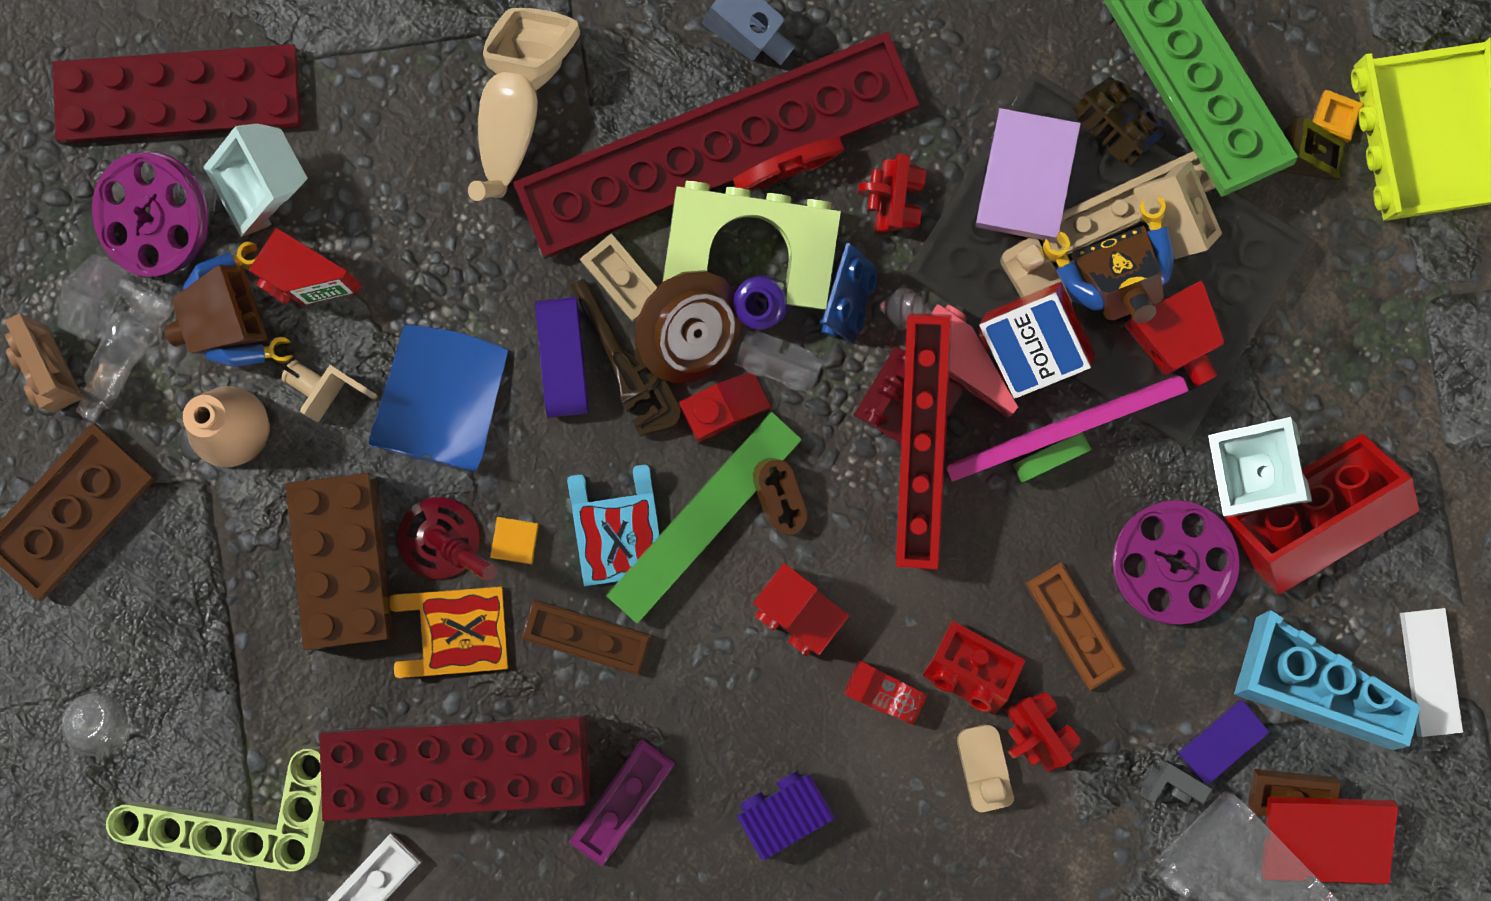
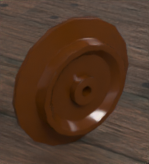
(687, 327)

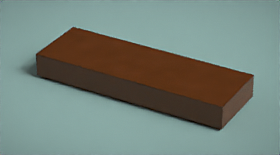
(586, 637)

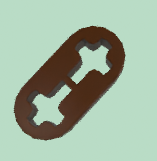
(771, 499)

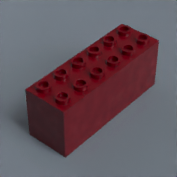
(454, 767)

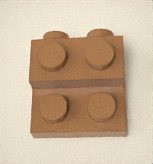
(42, 364)

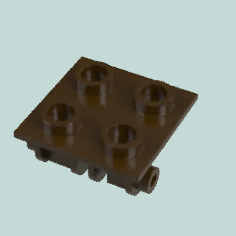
(1114, 102)

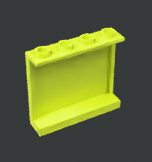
(1427, 128)

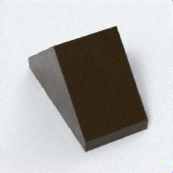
(1317, 150)

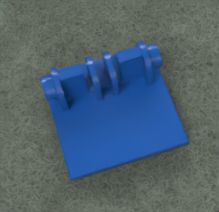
(852, 284)

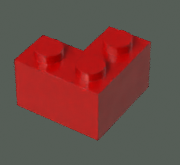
(799, 610)

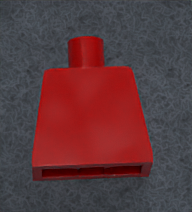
(1181, 334)

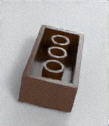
(340, 561)

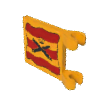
(458, 629)

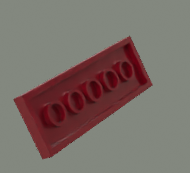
(175, 93)

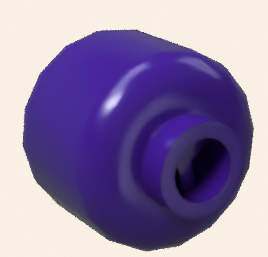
(748, 300)

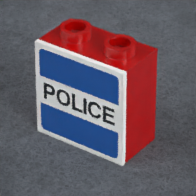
(1036, 340)

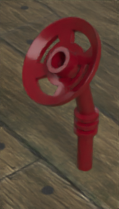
(446, 542)

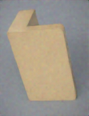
(1187, 210)

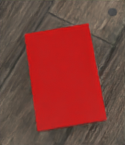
(1337, 836)

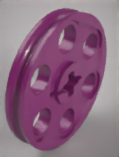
(164, 209)
(1193, 551)

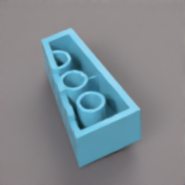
(1310, 682)

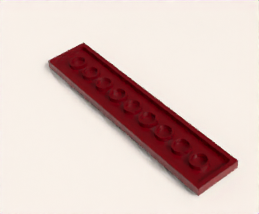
(714, 144)

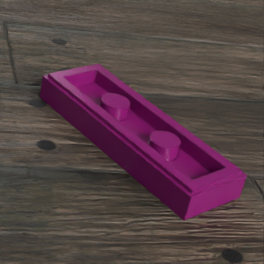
(622, 802)

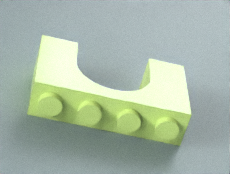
(807, 230)

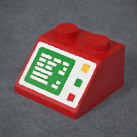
(299, 273)

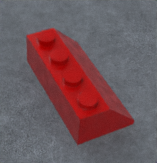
(1354, 499)

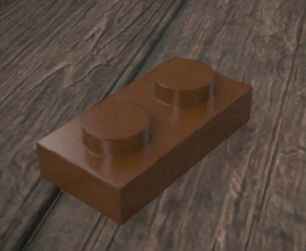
(1288, 784)

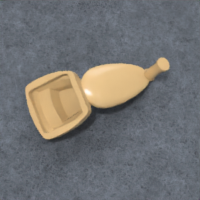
(524, 54)

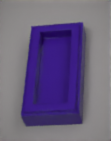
(1223, 742)

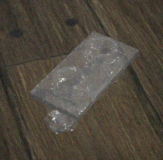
(761, 356)

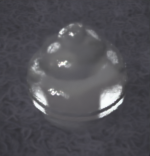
(900, 304)

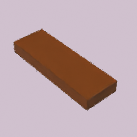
(1075, 626)

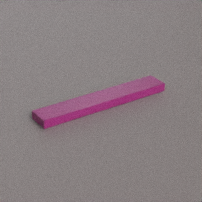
(1066, 427)

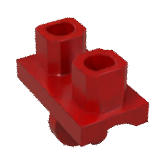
(888, 193)
(1035, 735)

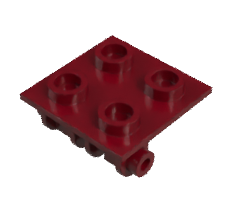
(884, 400)

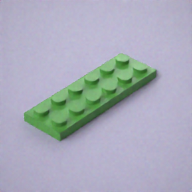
(1205, 90)

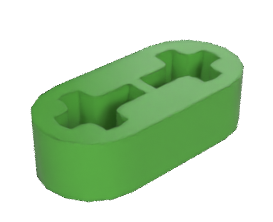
(1052, 457)

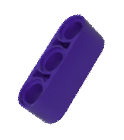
(562, 357)

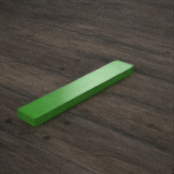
(700, 519)

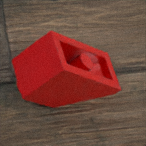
(724, 406)

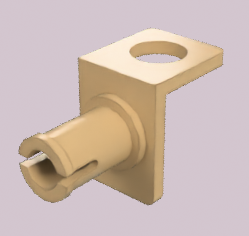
(320, 389)

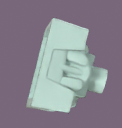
(254, 175)
(1259, 467)

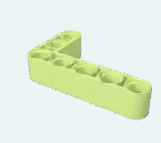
(234, 830)

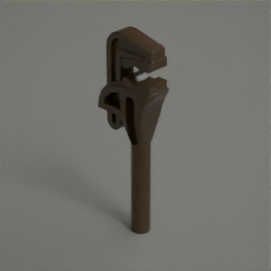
(633, 377)

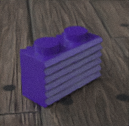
(784, 815)

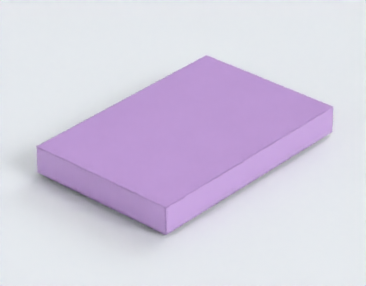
(1028, 175)

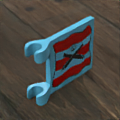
(615, 530)

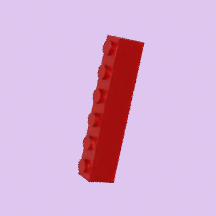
(923, 440)

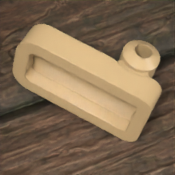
(1029, 267)
(985, 768)

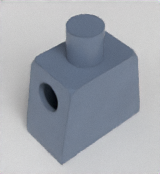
(732, 23)

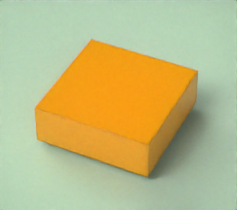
(1337, 114)
(514, 540)

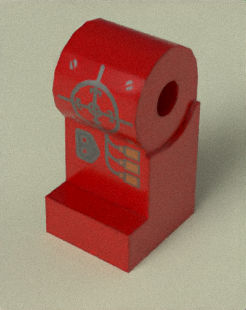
(884, 693)

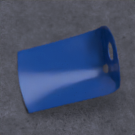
(439, 397)

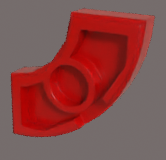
(789, 164)

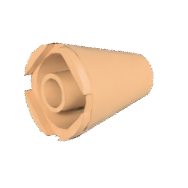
(226, 426)

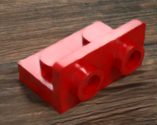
(974, 669)

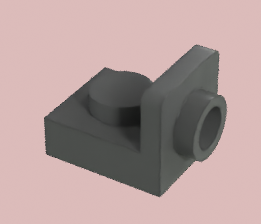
(1180, 784)

